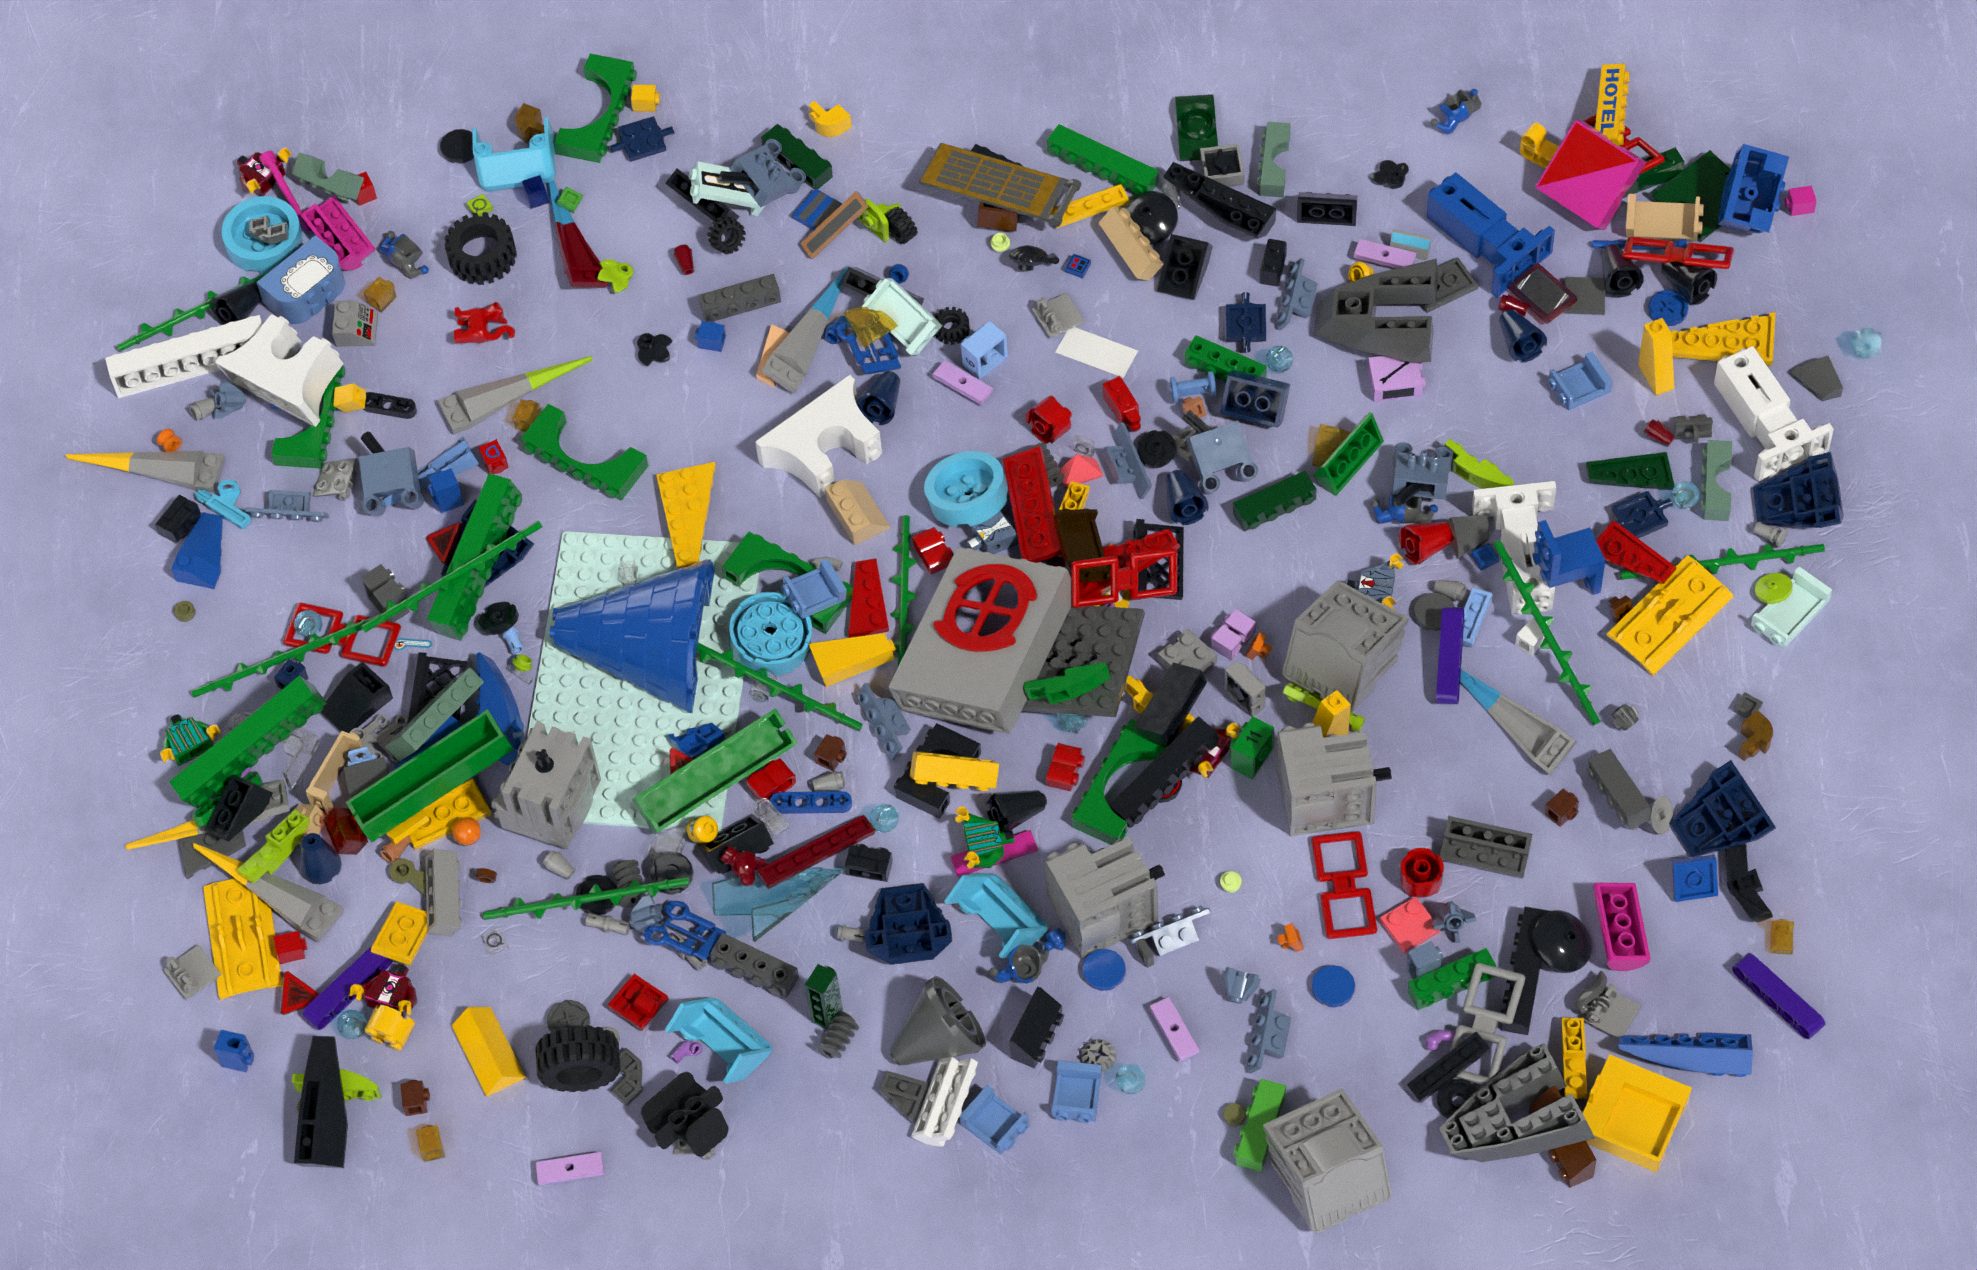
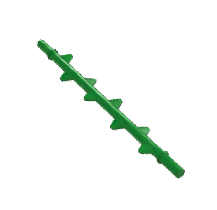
(179, 316)
(1750, 559)
(444, 583)
(905, 595)
(1549, 641)
(279, 657)
(775, 687)
(576, 901)

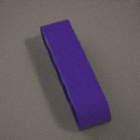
(1450, 655)
(336, 995)
(1778, 996)

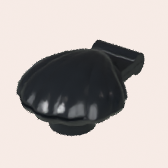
(1031, 256)

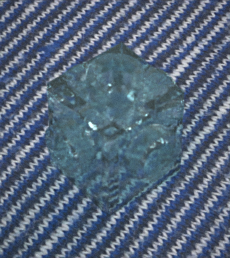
(1873, 345)
(1071, 722)

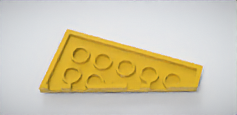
(1727, 339)
(686, 508)

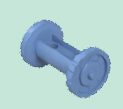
(1193, 387)

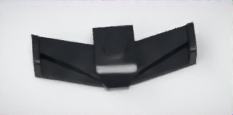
(1745, 884)

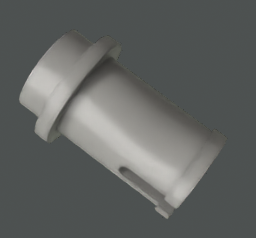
(850, 934)

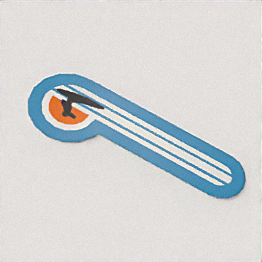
(402, 643)

